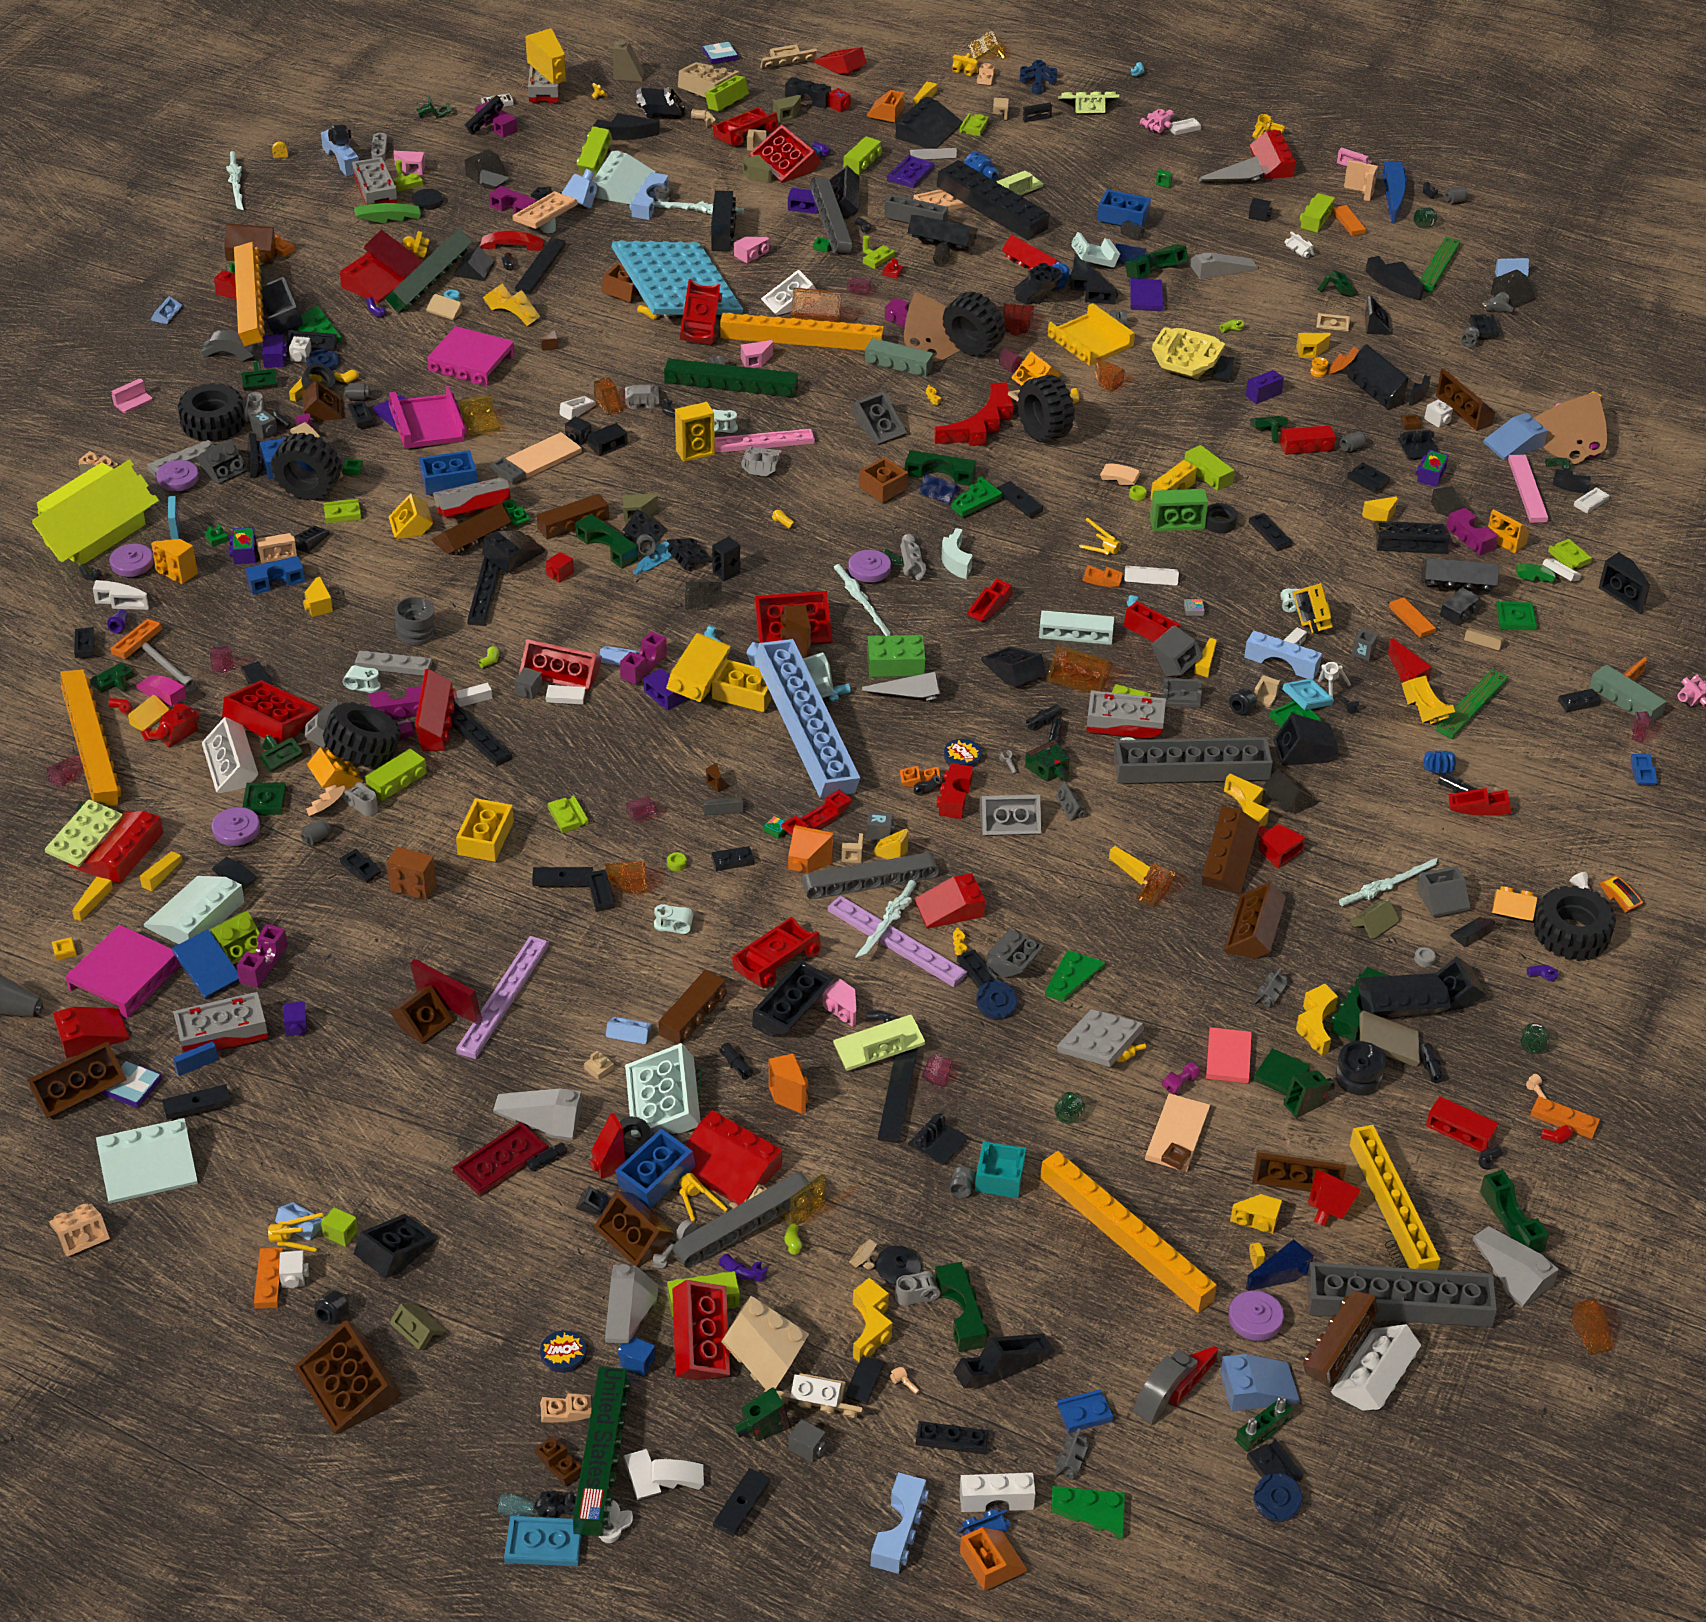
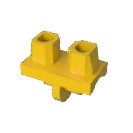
(965, 63)
(417, 245)

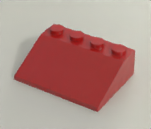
(787, 155)
(369, 278)
(769, 608)
(268, 711)
(123, 846)
(731, 1158)

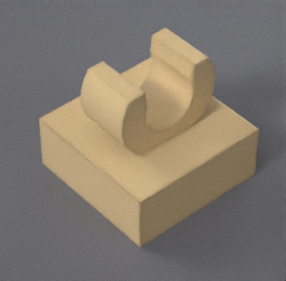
(598, 1065)
(863, 1255)

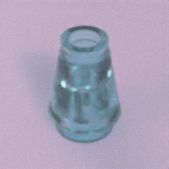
(514, 1505)

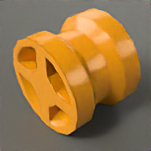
(1319, 367)

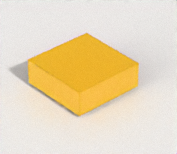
(64, 948)

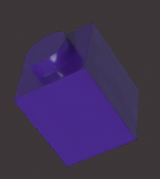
(295, 1018)

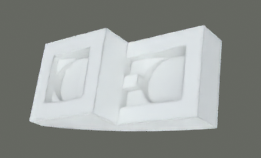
(640, 1472)
(673, 1472)

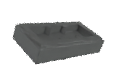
(508, 470)

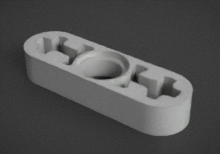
(379, 146)

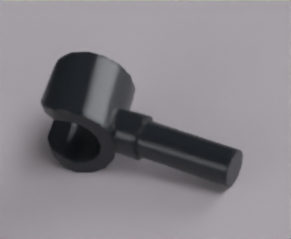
(1350, 706)

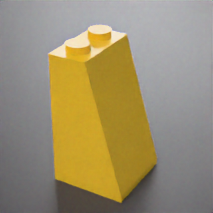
(546, 55)
(698, 667)

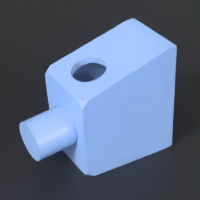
(582, 188)

